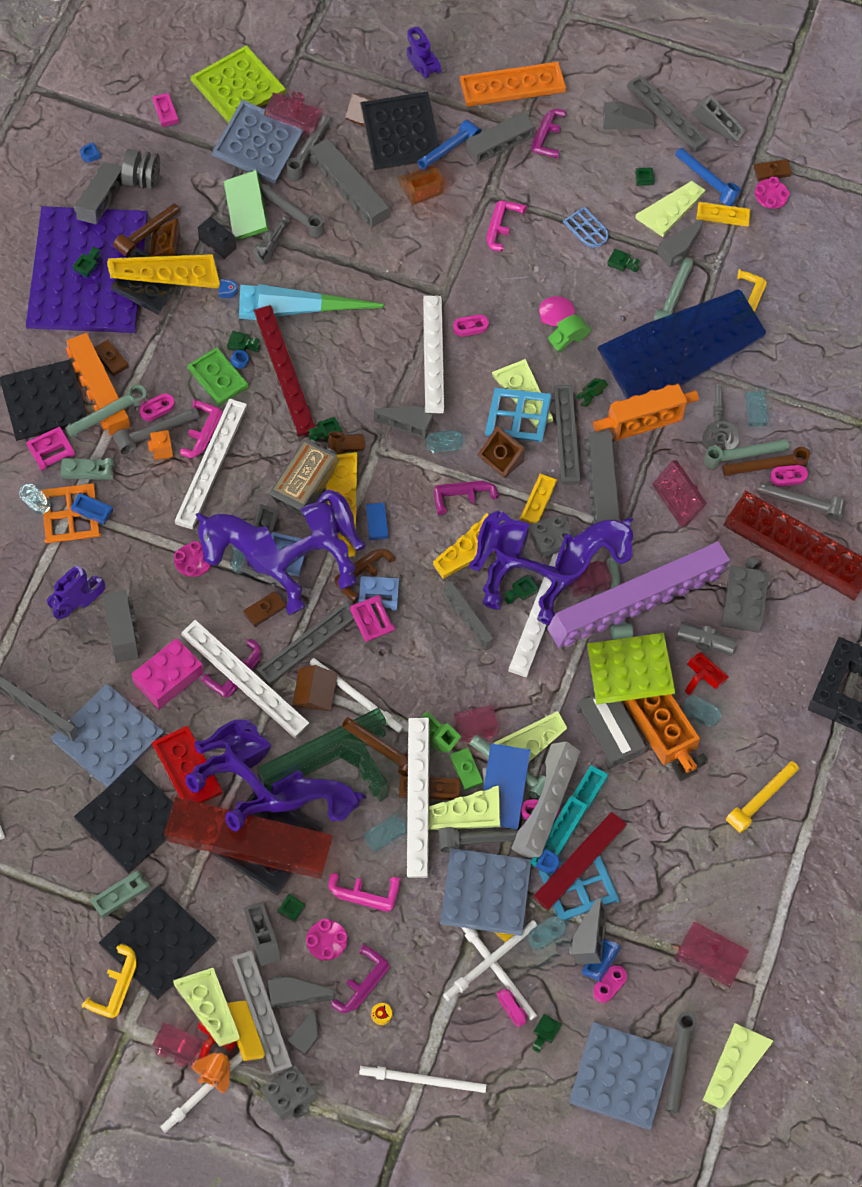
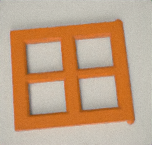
(49, 516)

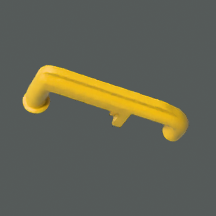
(760, 284)
(121, 987)

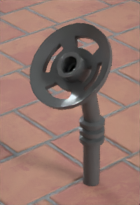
(716, 426)

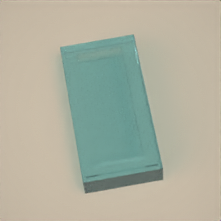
(756, 409)
(385, 833)

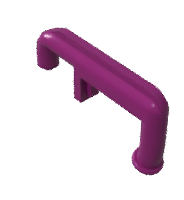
(541, 135)
(461, 489)
(229, 687)
(367, 985)

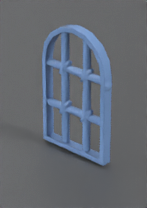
(587, 222)

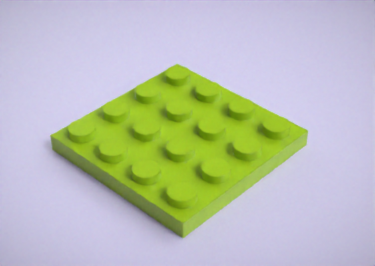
(237, 79)
(630, 668)

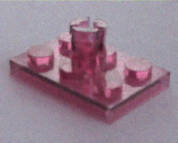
(293, 111)
(679, 493)
(711, 954)

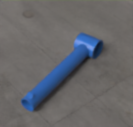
(465, 131)
(728, 191)

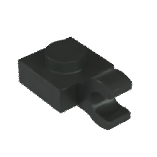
(700, 760)

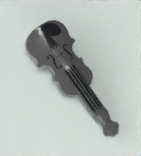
(264, 248)

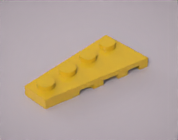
(460, 554)

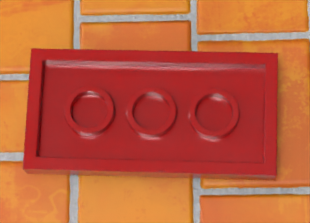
(179, 758)

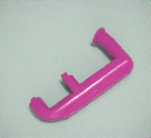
(495, 224)
(205, 435)
(365, 899)

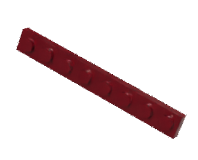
(284, 370)

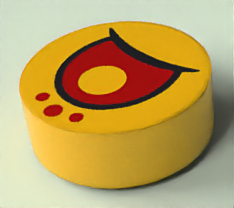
(381, 1013)

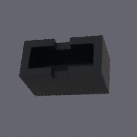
(217, 237)

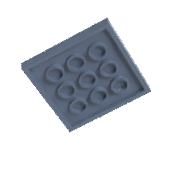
(257, 142)
(110, 736)
(486, 892)
(621, 1075)

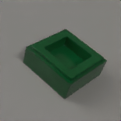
(644, 176)
(291, 908)

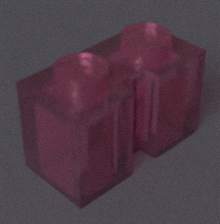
(593, 580)
(476, 721)
(177, 1044)

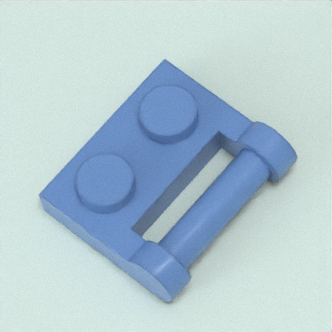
(380, 586)

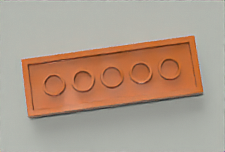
(512, 84)

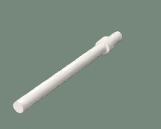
(361, 699)
(473, 936)
(462, 983)
(381, 1073)
(179, 1113)

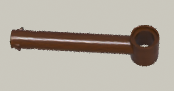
(127, 244)
(768, 463)
(378, 744)

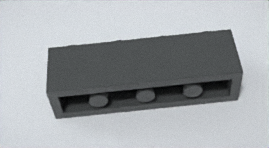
(500, 138)
(99, 193)

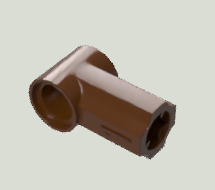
(343, 443)

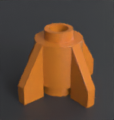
(214, 1069)

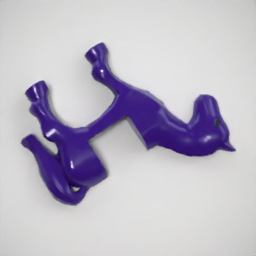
(263, 555)
(572, 561)
(245, 750)

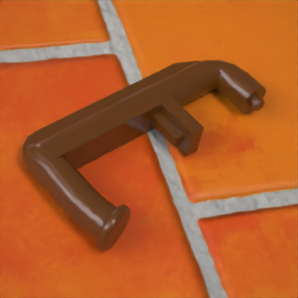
(364, 564)

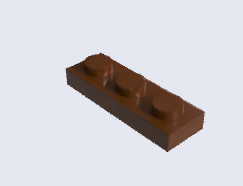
(438, 788)

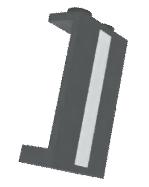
(613, 730)

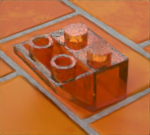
(422, 184)

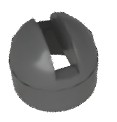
(753, 563)

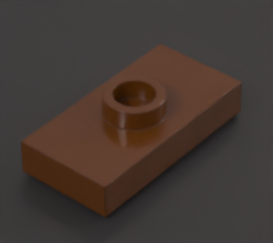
(772, 169)
(111, 357)
(264, 609)

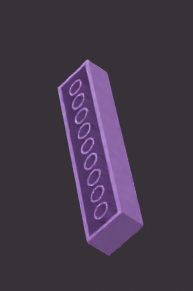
(637, 595)

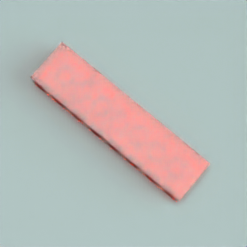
(797, 546)
(257, 842)

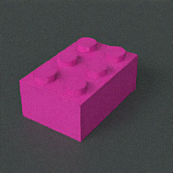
(167, 673)

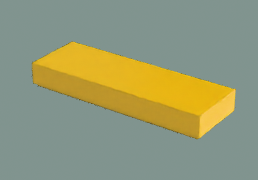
(723, 214)
(538, 499)
(249, 1042)

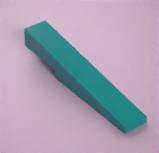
(574, 811)

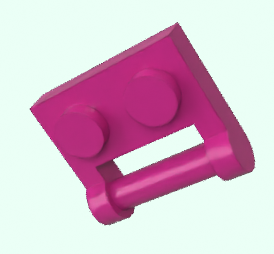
(48, 443)
(367, 620)

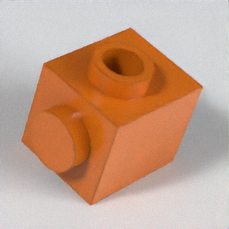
(160, 445)

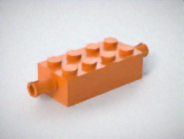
(646, 412)
(665, 728)

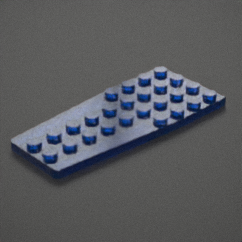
(682, 344)

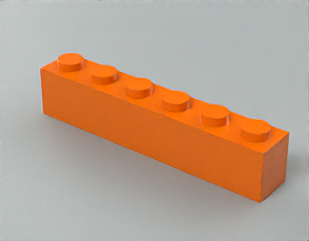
(96, 381)

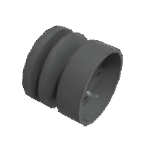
(140, 169)

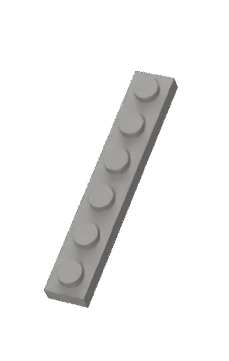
(262, 1012)

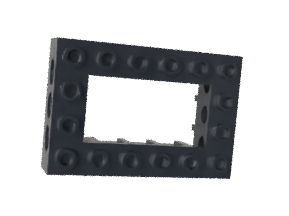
(826, 699)

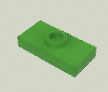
(466, 769)

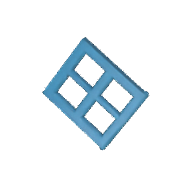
(518, 414)
(579, 886)

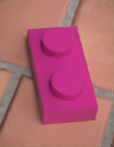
(165, 109)

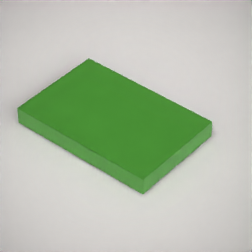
(217, 376)

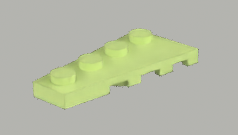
(670, 209)
(519, 377)
(537, 735)
(471, 811)
(209, 1004)
(737, 1060)

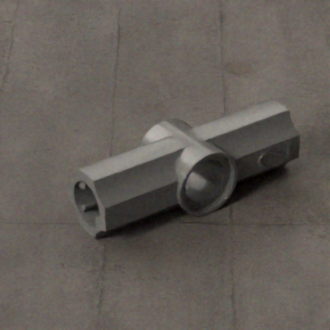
(706, 638)

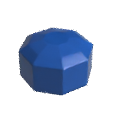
(239, 359)

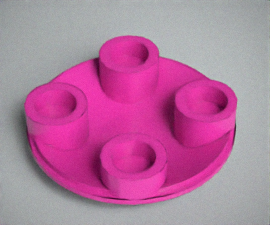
(771, 193)
(555, 310)
(190, 560)
(326, 940)

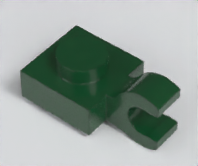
(622, 260)
(87, 264)
(242, 341)
(593, 388)
(324, 428)
(522, 588)
(546, 1031)

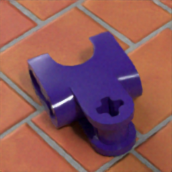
(421, 54)
(74, 592)

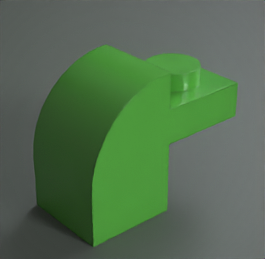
(569, 329)
(441, 736)

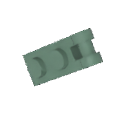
(87, 469)
(120, 894)

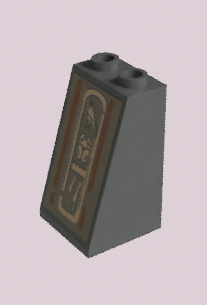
(304, 476)

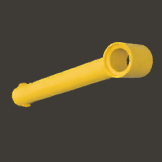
(740, 818)

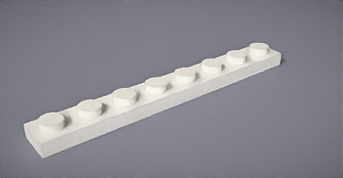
(433, 354)
(210, 464)
(531, 635)
(245, 679)
(418, 798)

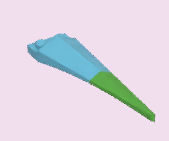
(291, 301)

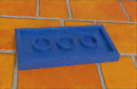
(508, 769)

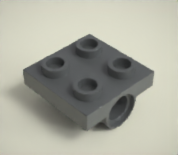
(549, 534)
(289, 1094)

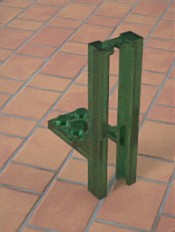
(329, 748)

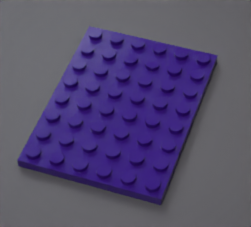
(67, 299)

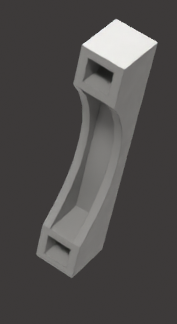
(535, 831)

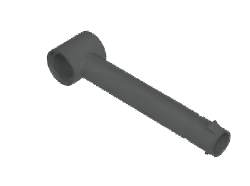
(295, 165)
(313, 222)
(126, 440)
(834, 508)
(679, 1062)

